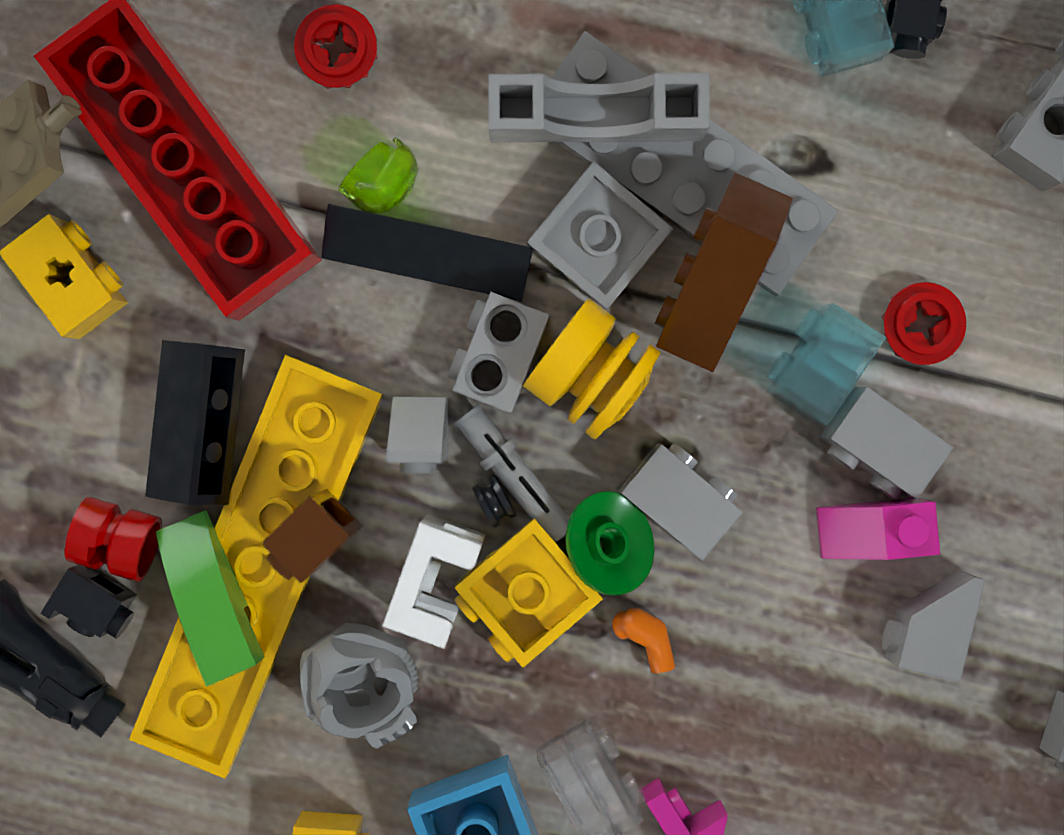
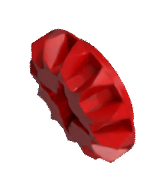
(322, 27)
(943, 337)

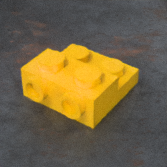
(525, 594)

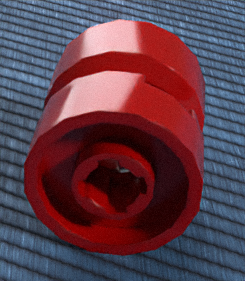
(107, 537)

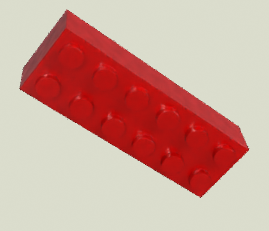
(178, 158)

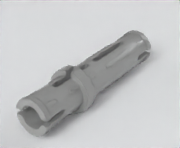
(474, 427)

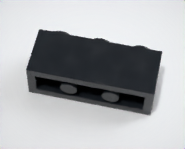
(195, 423)

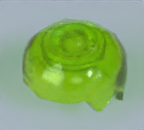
(381, 178)

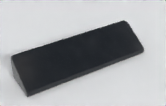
(425, 252)

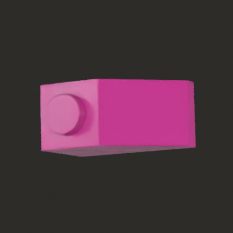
(878, 530)

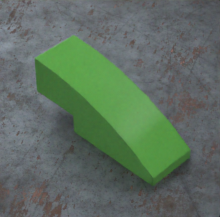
(208, 599)

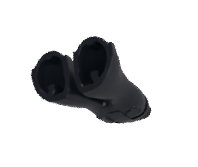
(52, 676)

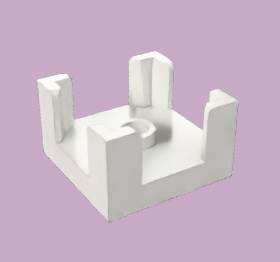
(417, 612)

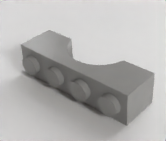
(641, 110)

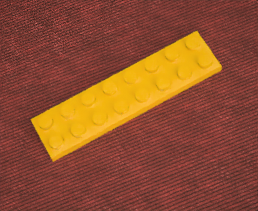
(299, 447)

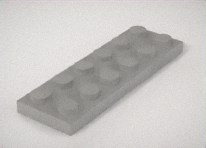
(689, 176)

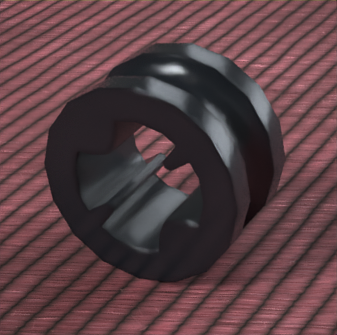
(494, 501)

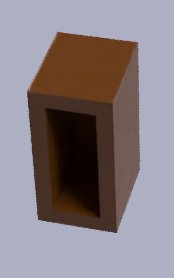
(310, 536)

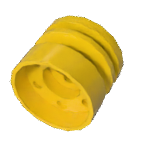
(592, 370)

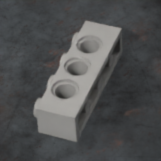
(1026, 143)

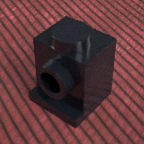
(914, 25)
(91, 603)

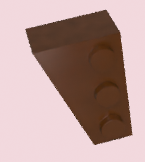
(723, 273)

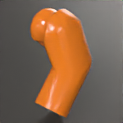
(648, 632)

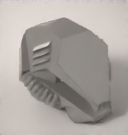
(359, 684)

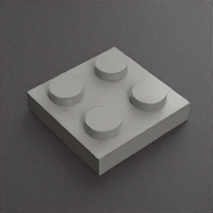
(599, 235)

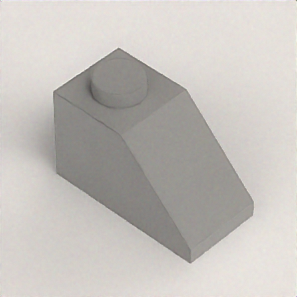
(935, 628)

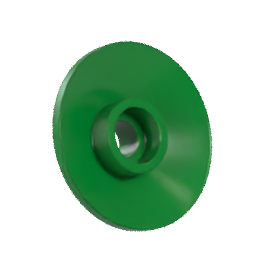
(625, 541)

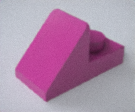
(671, 811)

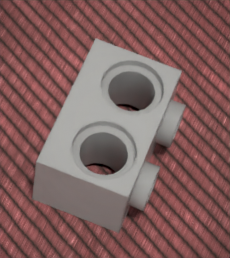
(512, 356)

